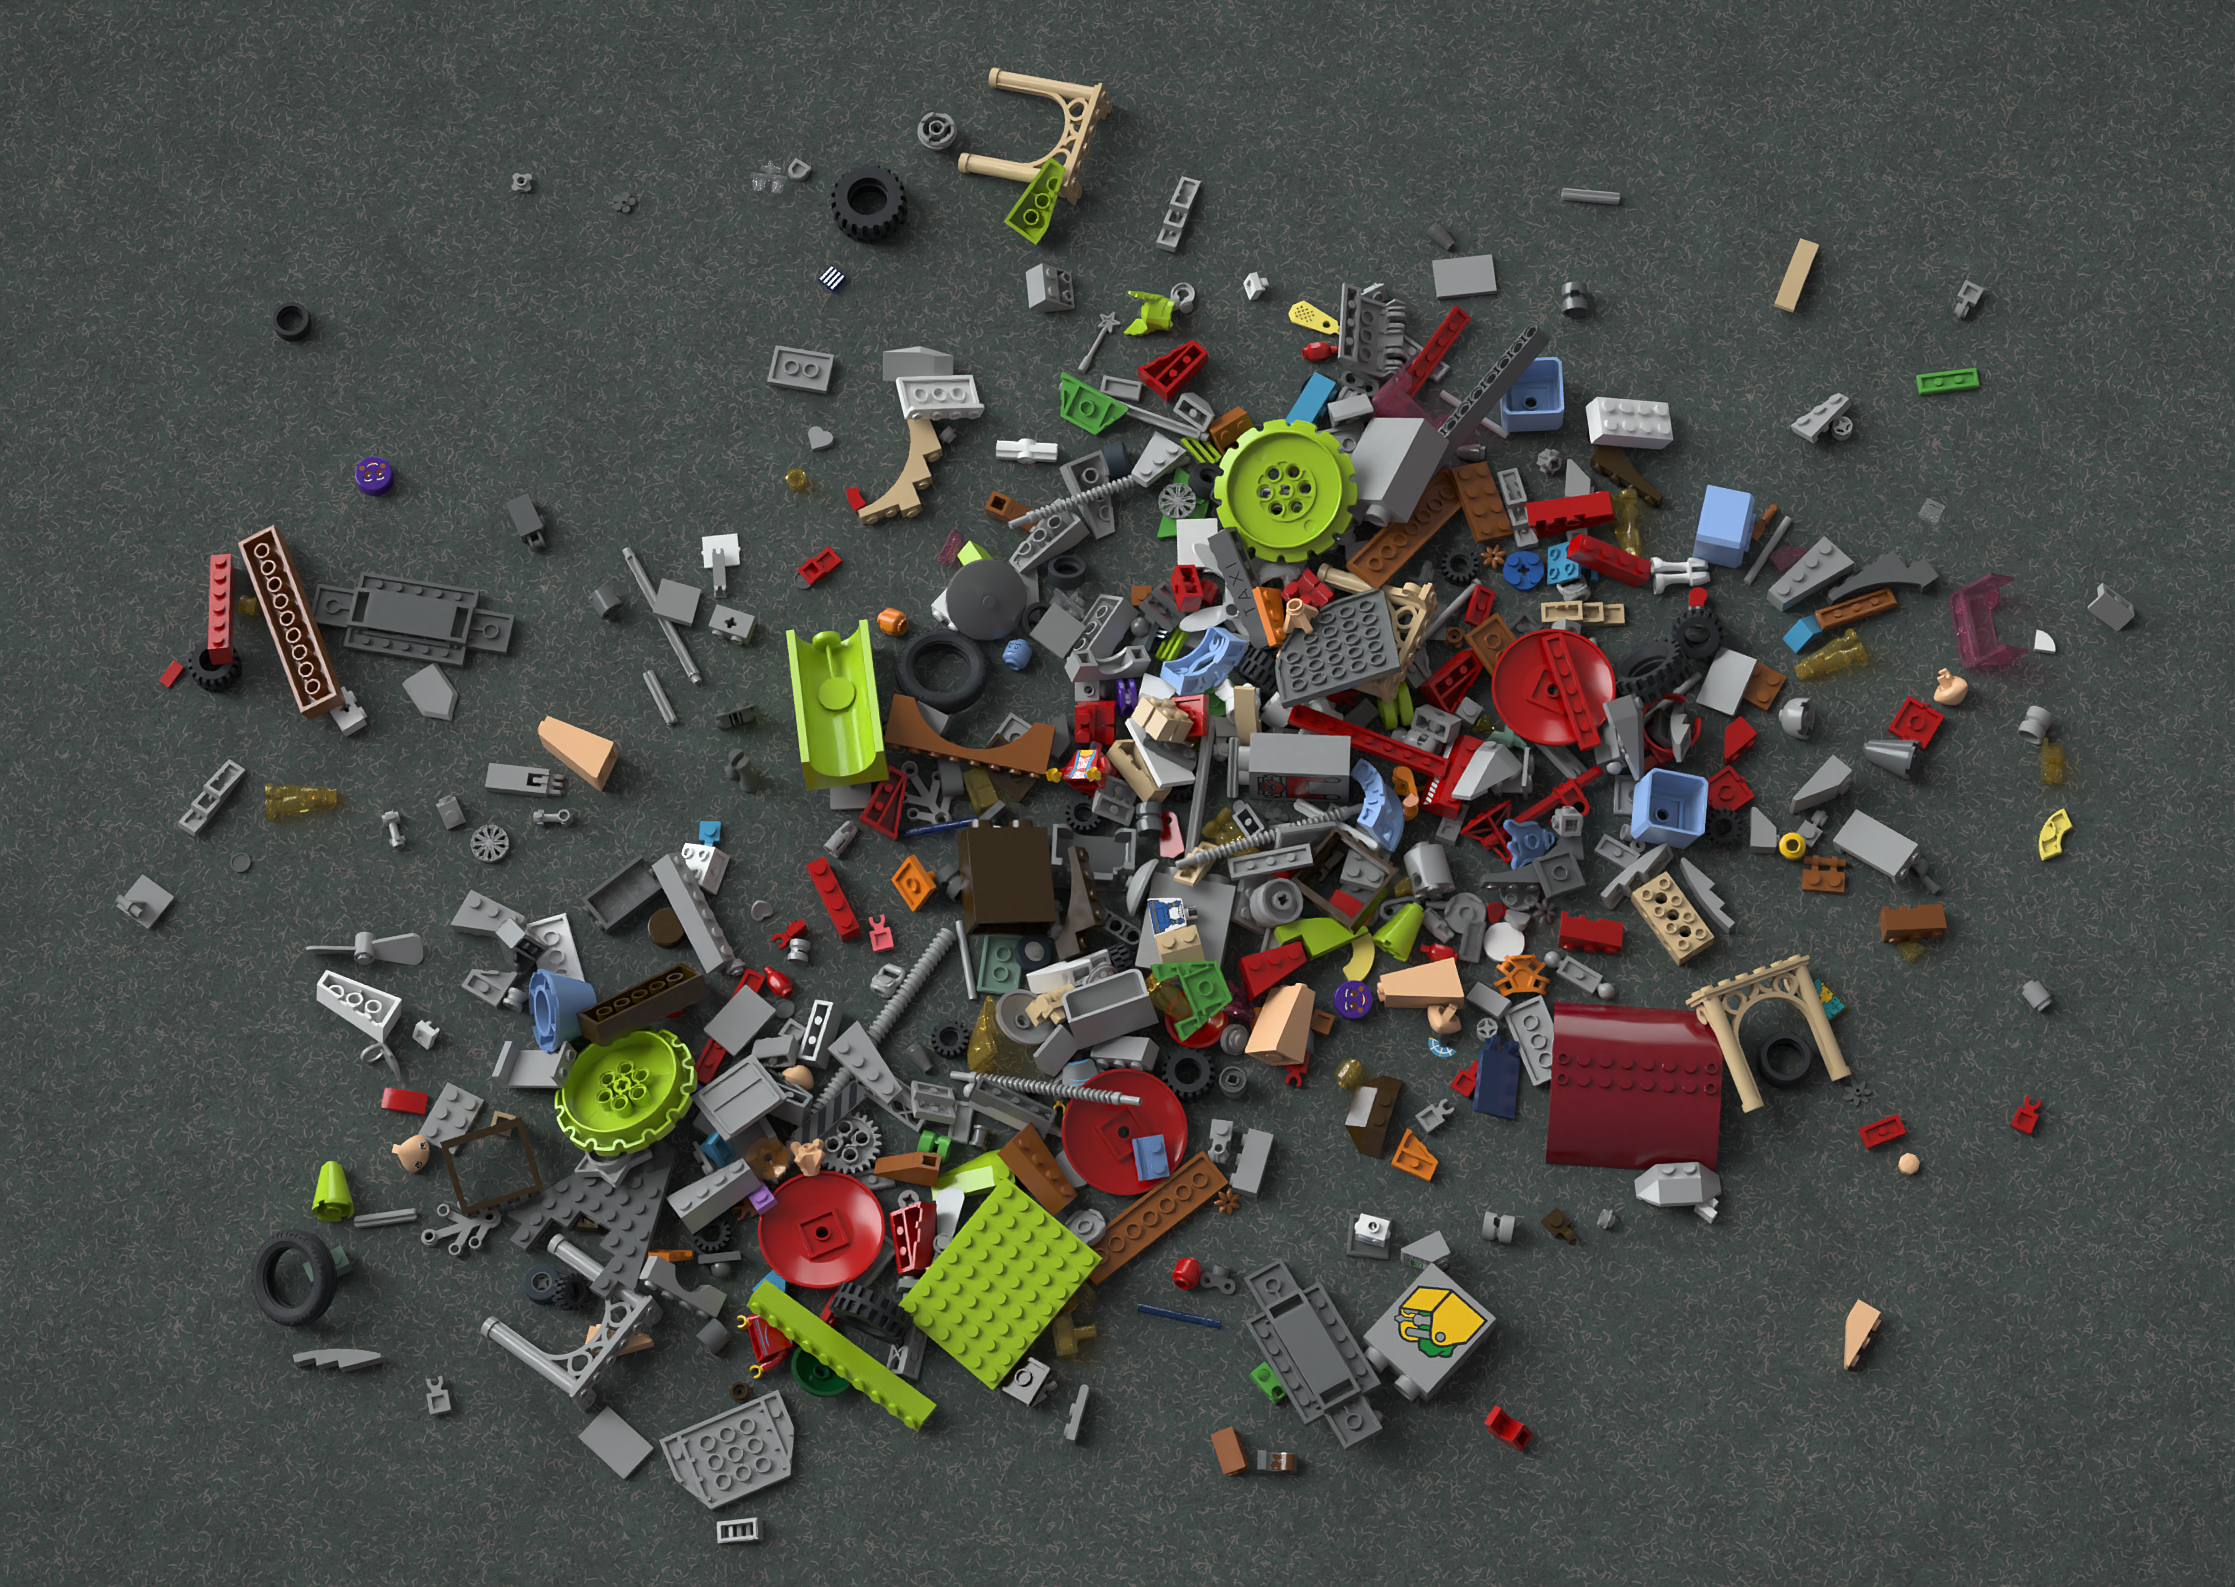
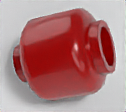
(1187, 1273)

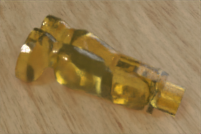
(1627, 521)
(1832, 657)
(297, 798)
(1231, 833)
(1168, 998)

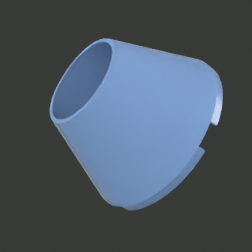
(554, 1003)

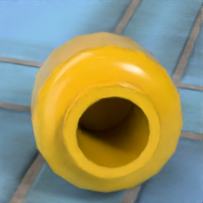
(1792, 846)

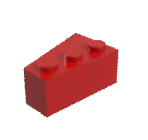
(1173, 370)
(1269, 968)
(913, 1237)

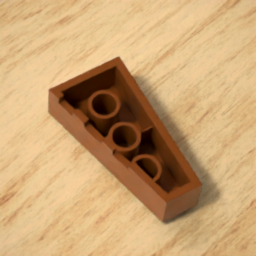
(1037, 1169)

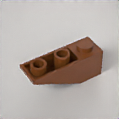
(1007, 509)
(911, 1167)

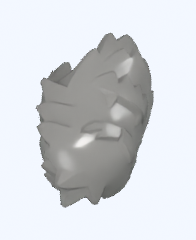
(1280, 573)

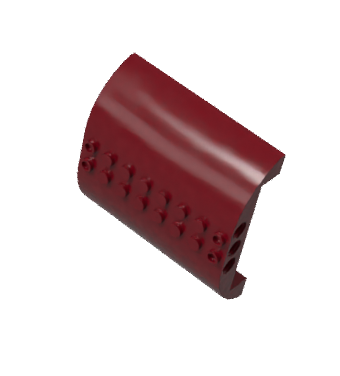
(1633, 1087)

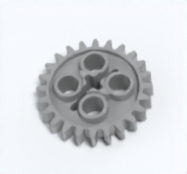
(864, 1152)

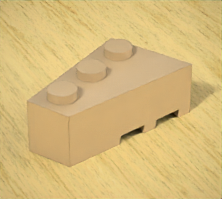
(1133, 768)

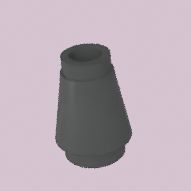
(1474, 452)

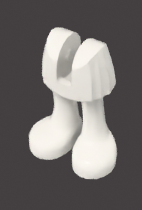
(1692, 575)

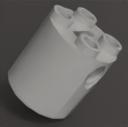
(1428, 871)

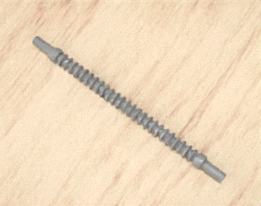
(1032, 517)
(1200, 858)
(1116, 1098)

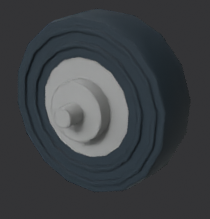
(1032, 953)

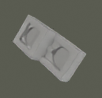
(1450, 829)

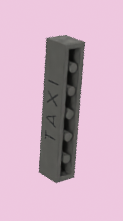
(1240, 580)

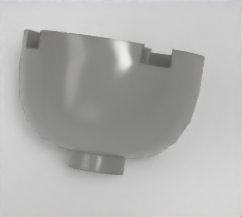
(1797, 717)

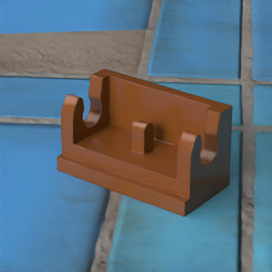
(1230, 1451)

